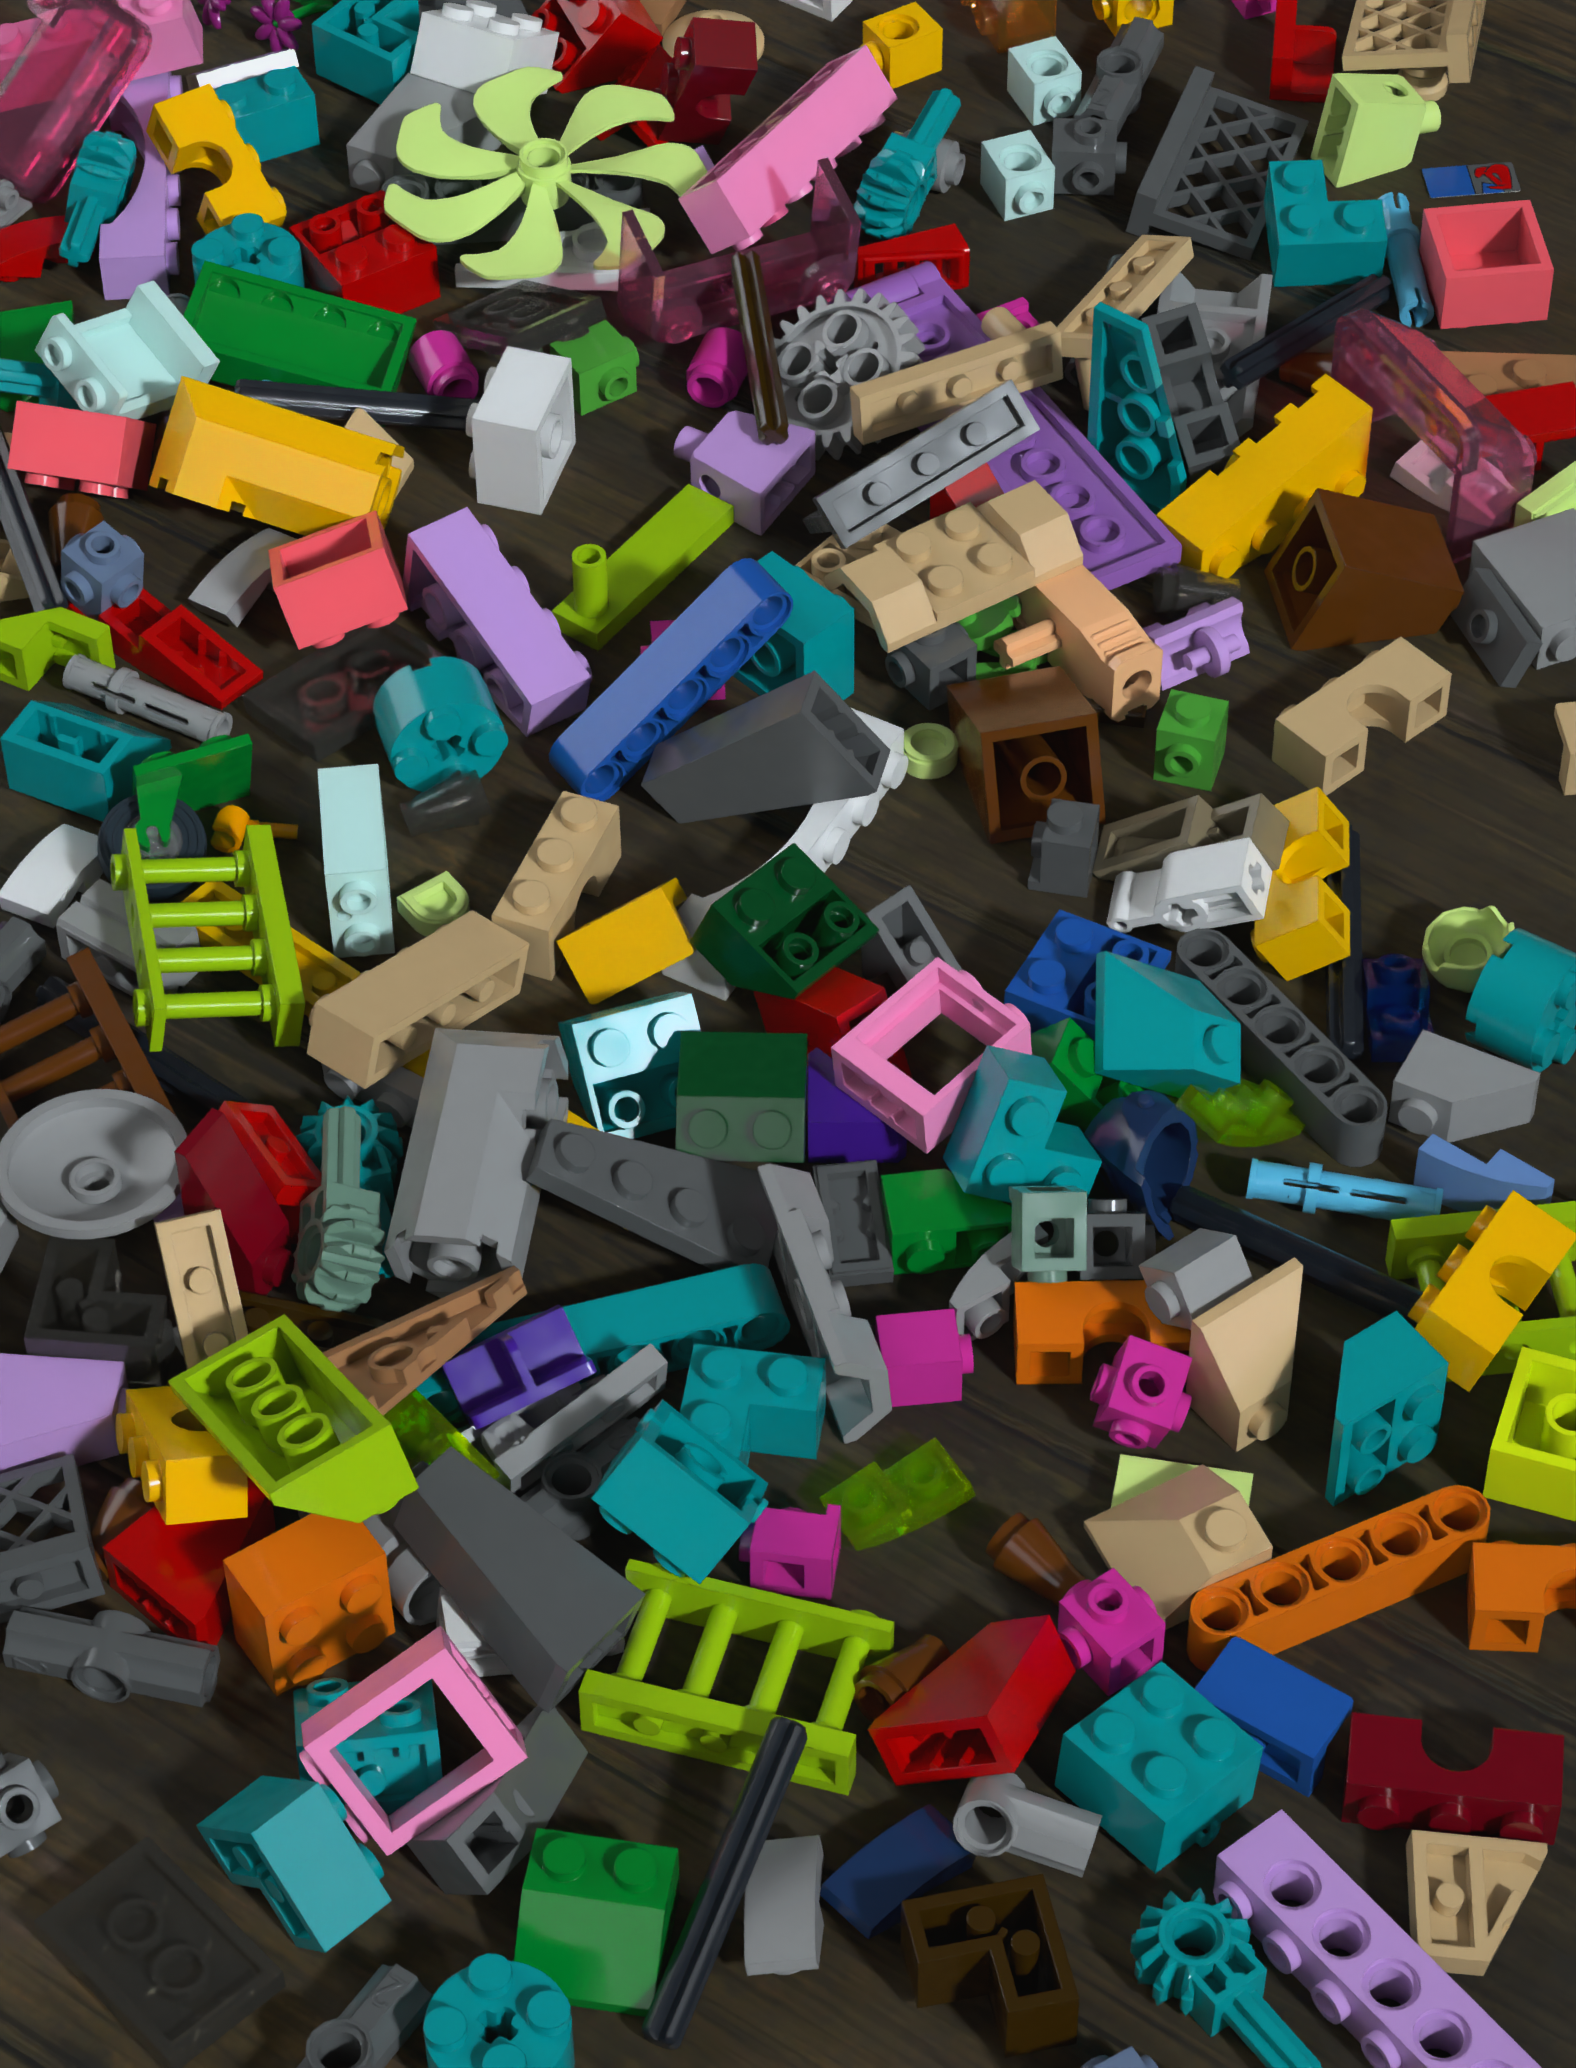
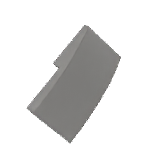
(238, 578)
(985, 1291)
(784, 1908)

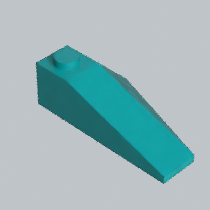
(1130, 409)

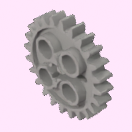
(836, 350)

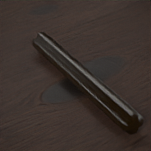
(759, 348)

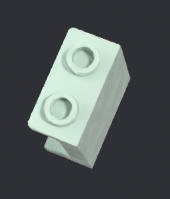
(127, 358)

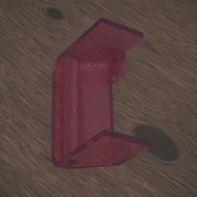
(65, 88)
(702, 295)
(1409, 376)

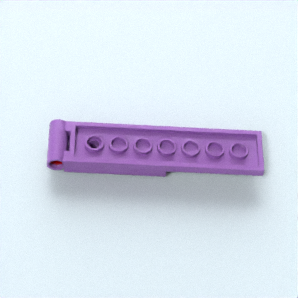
(1111, 522)

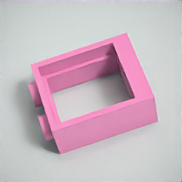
(892, 1095)
(427, 1659)

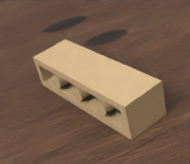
(394, 1008)

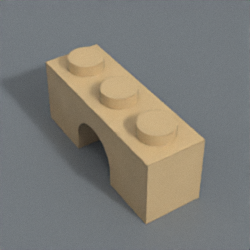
(1327, 734)
(568, 857)

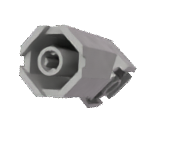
(472, 1141)

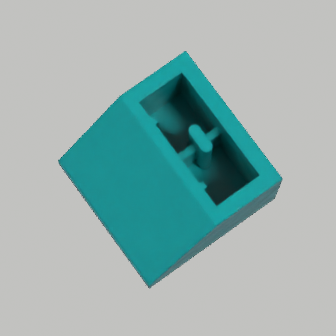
(75, 757)
(629, 1063)
(1384, 1406)

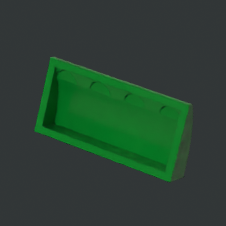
(296, 333)

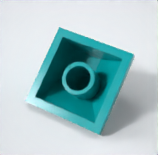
(1162, 1029)

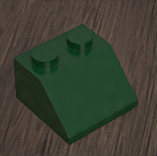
(742, 1096)

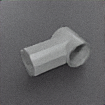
(1030, 1824)

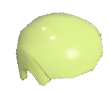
(1462, 943)

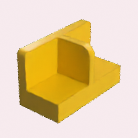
(628, 943)

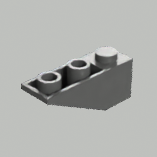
(496, 1827)

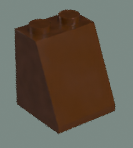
(1361, 573)
(1023, 745)

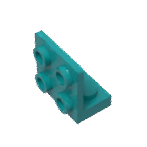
(391, 1754)

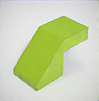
(47, 637)

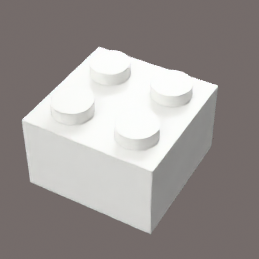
(476, 45)
(522, 430)

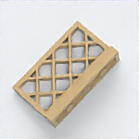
(1447, 43)

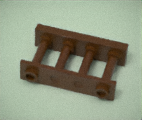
(109, 1041)

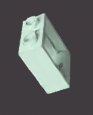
(355, 860)

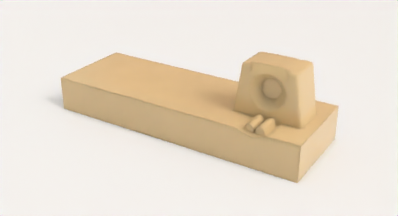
(201, 1283)

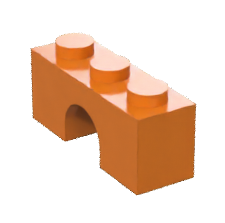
(1065, 1319)
(1514, 1590)

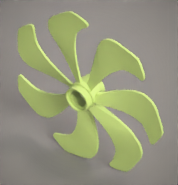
(536, 173)

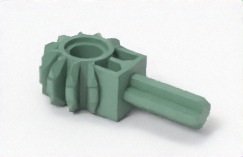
(339, 1224)

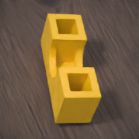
(202, 133)
(1303, 917)
(1510, 1258)
(179, 1460)

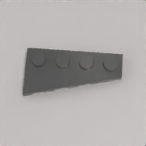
(665, 1195)

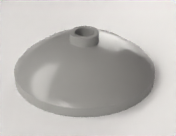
(91, 1164)

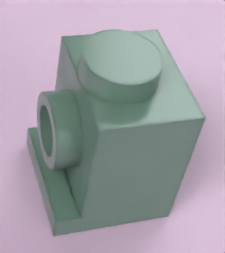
(1067, 1250)

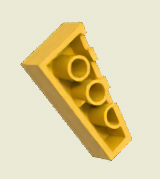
(1268, 483)

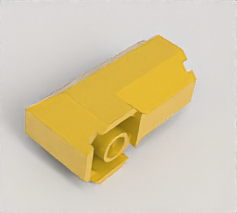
(272, 461)

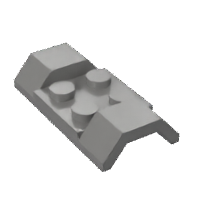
(1231, 325)
(803, 1252)

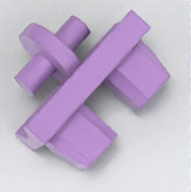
(1200, 642)

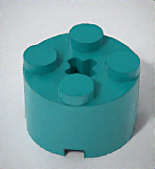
(252, 248)
(438, 722)
(1526, 1003)
(499, 2018)

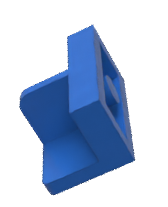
(1279, 1709)

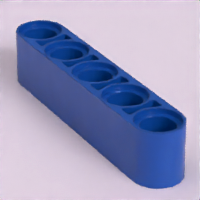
(671, 680)

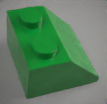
(599, 1917)

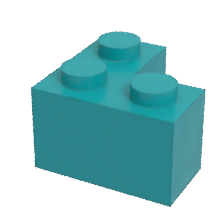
(367, 44)
(1319, 238)
(1011, 1130)
(756, 1400)
(301, 1856)

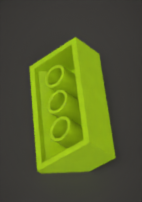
(297, 1425)

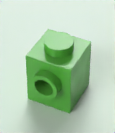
(601, 366)
(1191, 740)

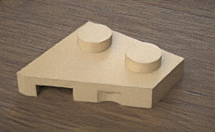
(1466, 1894)

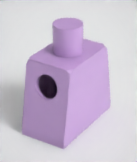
(744, 470)

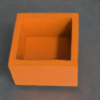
(309, 1599)

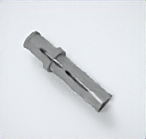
(126, 692)

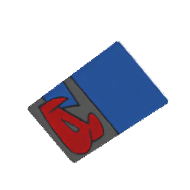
(1471, 180)

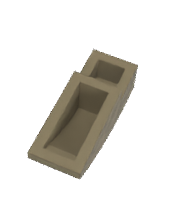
(1148, 837)

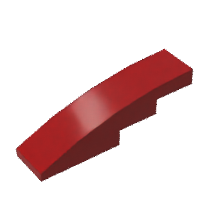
(178, 650)

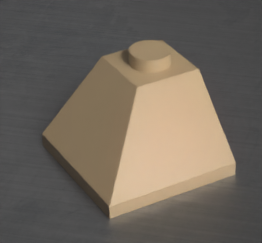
(1246, 1358)
(1180, 1539)

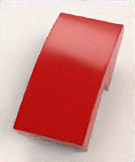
(27, 244)

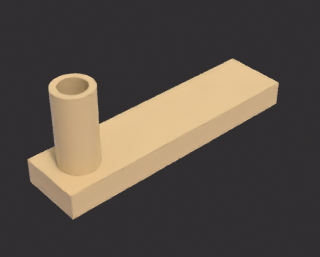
(1127, 287)
(952, 381)

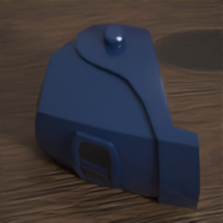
(1145, 1153)

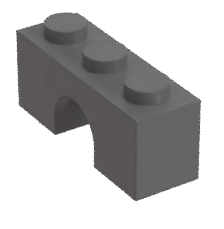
(1193, 395)

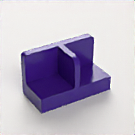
(516, 1367)

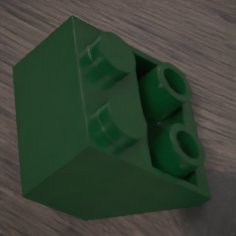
(782, 927)

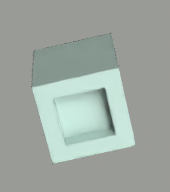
(1044, 80)
(1017, 175)

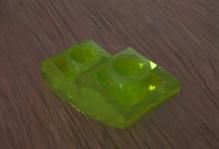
(1243, 1113)
(900, 1499)

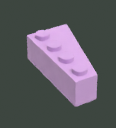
(494, 621)

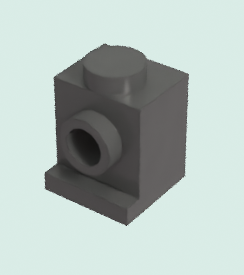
(1065, 848)

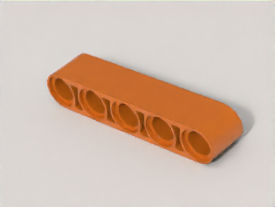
(1360, 1556)

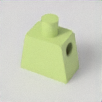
(1370, 126)

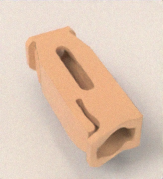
(1089, 638)

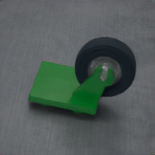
(164, 802)

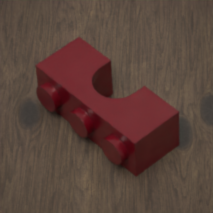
(706, 68)
(1398, 1786)

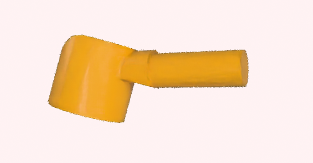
(231, 827)

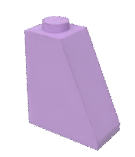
(58, 1409)

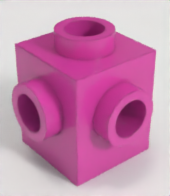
(1142, 1394)
(1111, 1630)

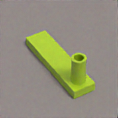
(618, 588)

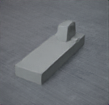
(523, 1451)

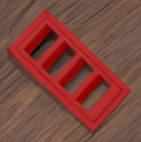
(940, 245)

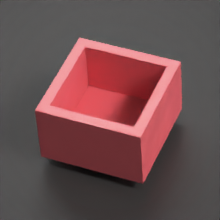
(1485, 264)
(72, 445)
(337, 581)

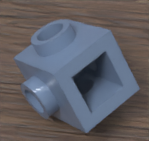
(101, 570)

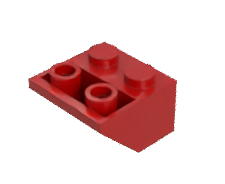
(596, 39)
(368, 257)

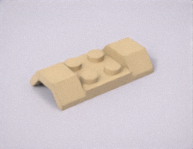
(960, 564)

